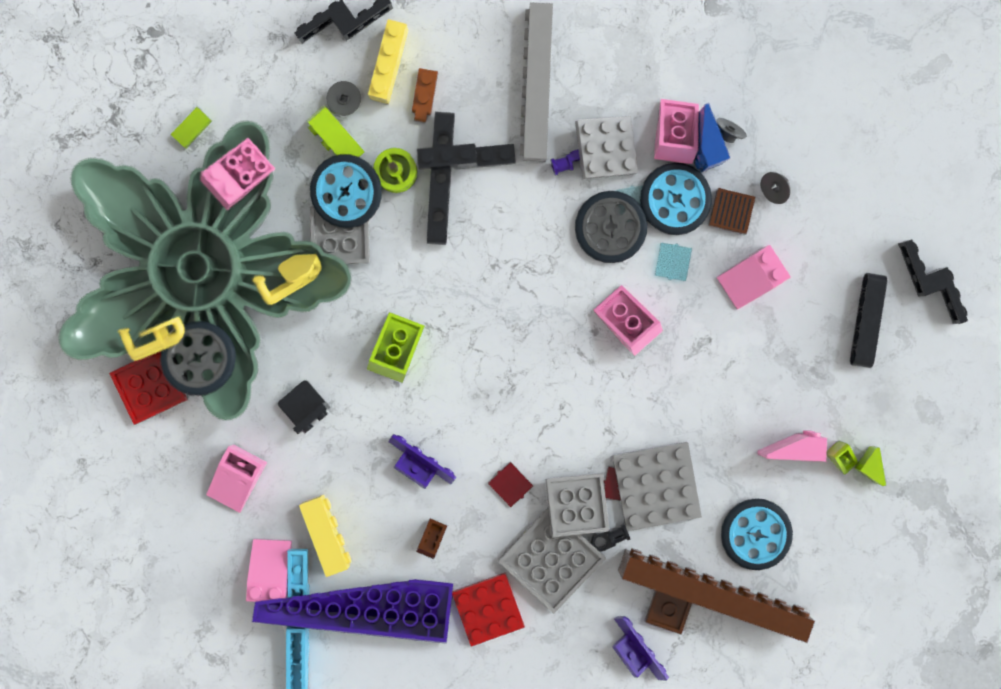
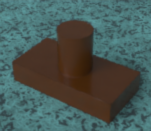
(431, 538)

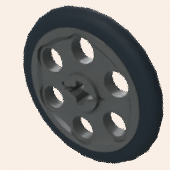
(634, 238)
(221, 371)

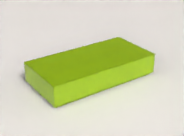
(191, 127)

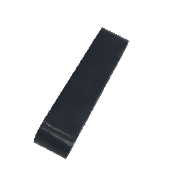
(868, 320)

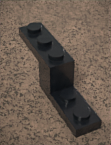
(343, 19)
(466, 156)
(933, 281)

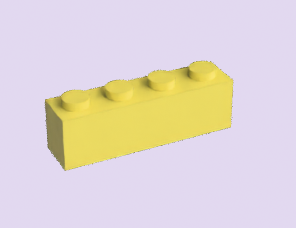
(388, 61)
(325, 535)

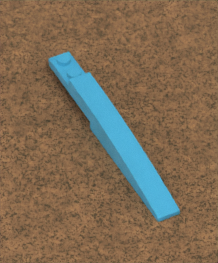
(297, 638)

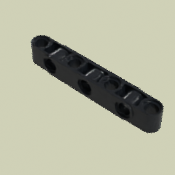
(440, 192)

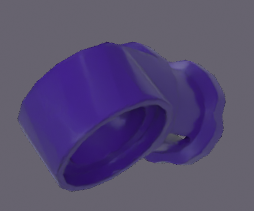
(565, 163)

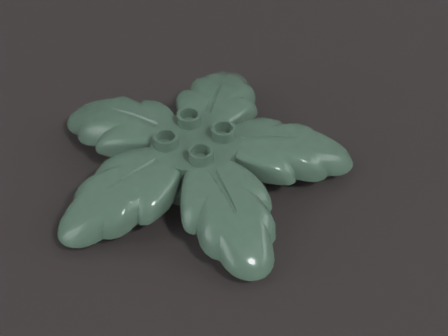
(190, 266)

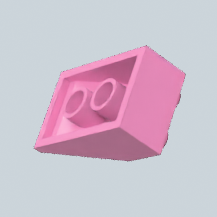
(677, 131)
(753, 276)
(628, 320)
(805, 446)
(268, 570)

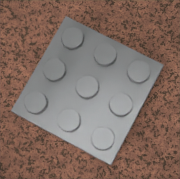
(606, 147)
(346, 243)
(577, 505)

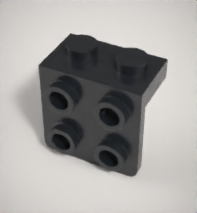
(304, 407)

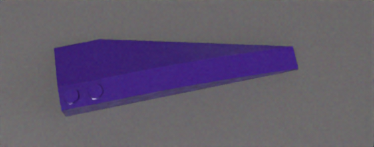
(392, 610)

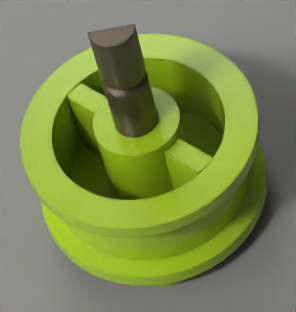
(396, 170)

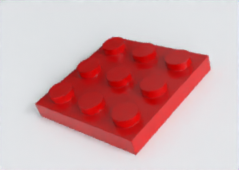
(145, 388)
(488, 609)

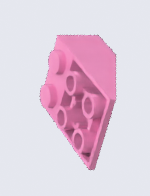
(236, 173)
(235, 477)

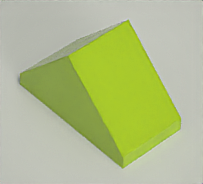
(842, 456)
(872, 466)

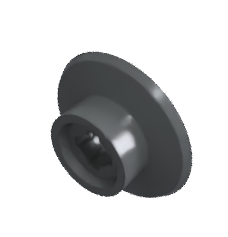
(335, 94)
(730, 130)
(770, 189)

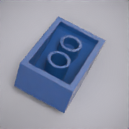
(711, 145)

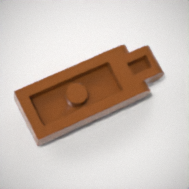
(424, 94)

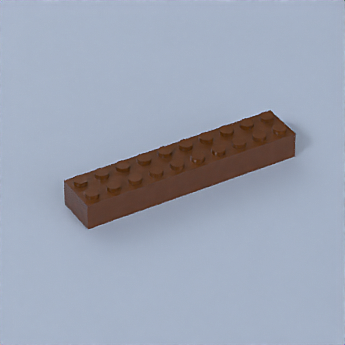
(716, 595)

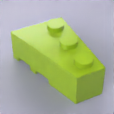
(333, 133)

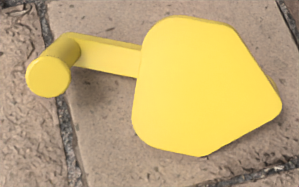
(296, 271)
(163, 341)

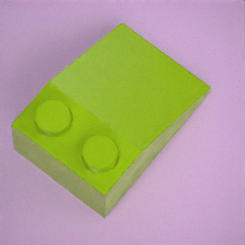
(395, 347)

